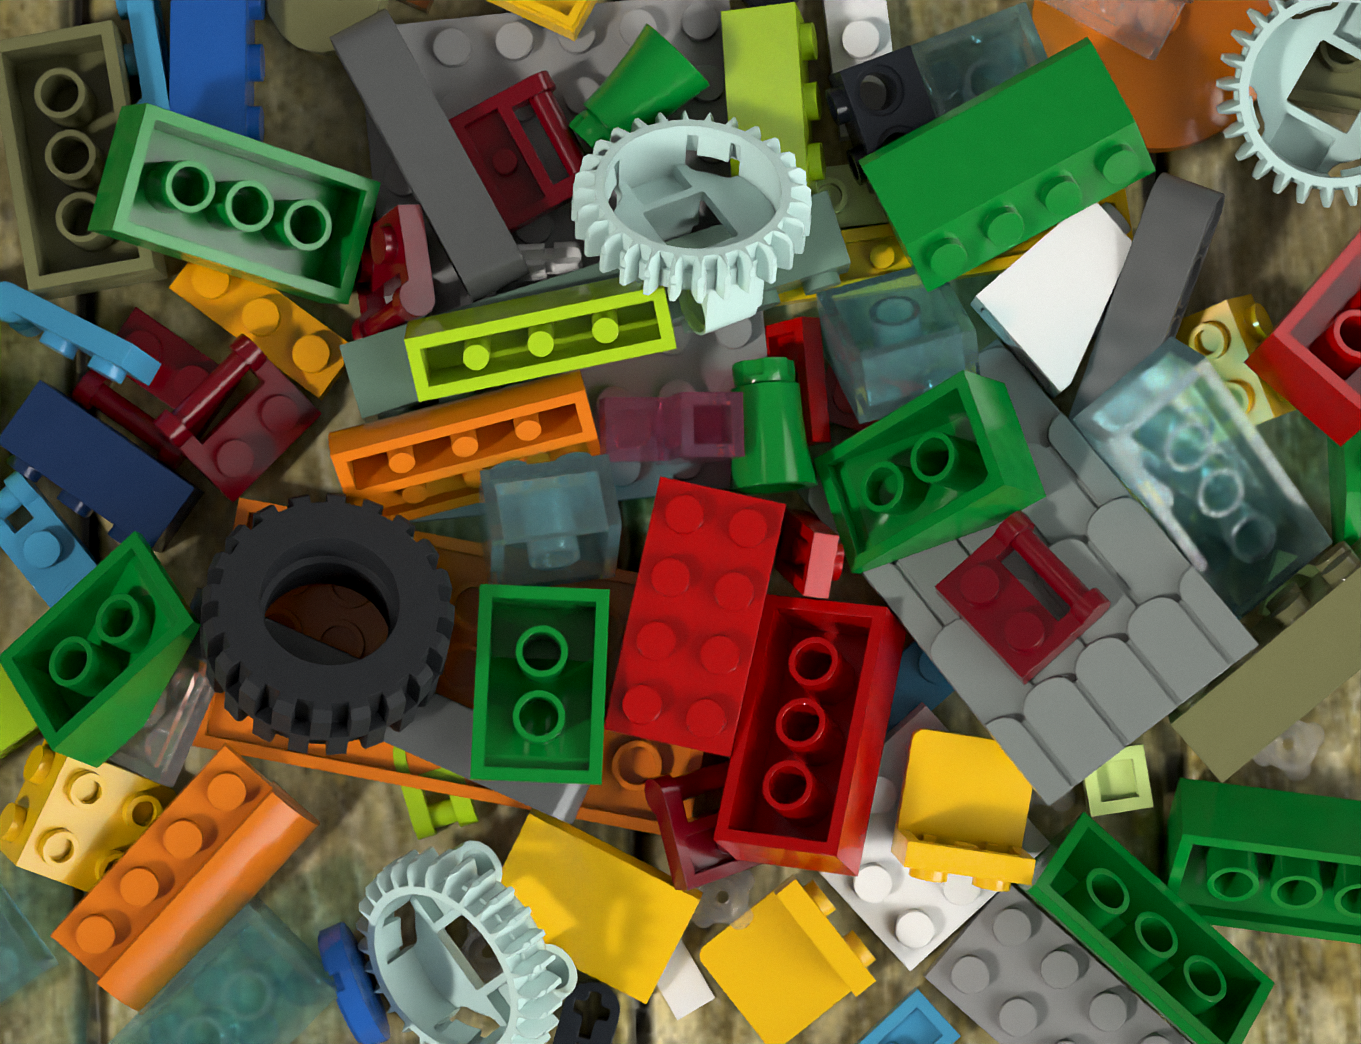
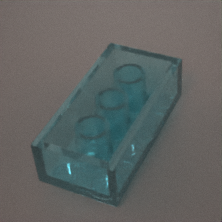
(1204, 475)
(241, 988)

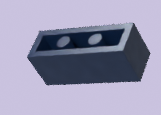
(97, 468)

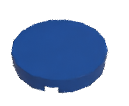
(356, 996)

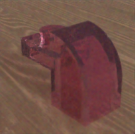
(673, 428)

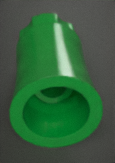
(645, 82)
(773, 430)

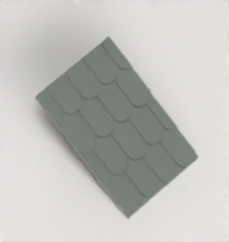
(1126, 671)

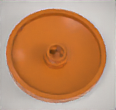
(1177, 92)

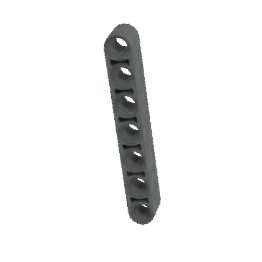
(437, 734)

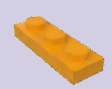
(277, 325)

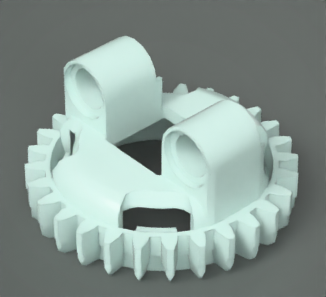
(1293, 140)
(661, 198)
(433, 978)

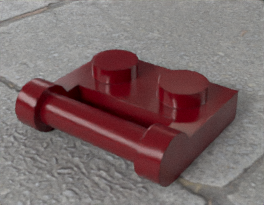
(507, 158)
(397, 263)
(179, 374)
(251, 432)
(1006, 613)
(689, 842)

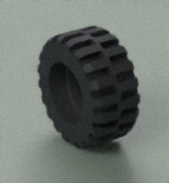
(325, 546)

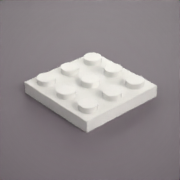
(900, 909)

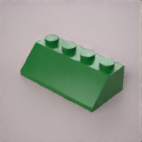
(1007, 164)
(1266, 859)
(1148, 935)

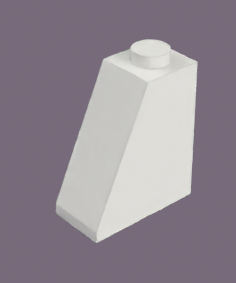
(1057, 292)

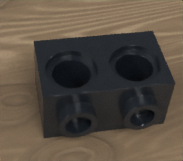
(903, 111)

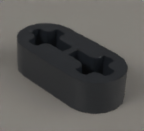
(571, 1018)

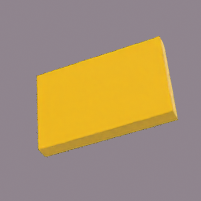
(598, 903)

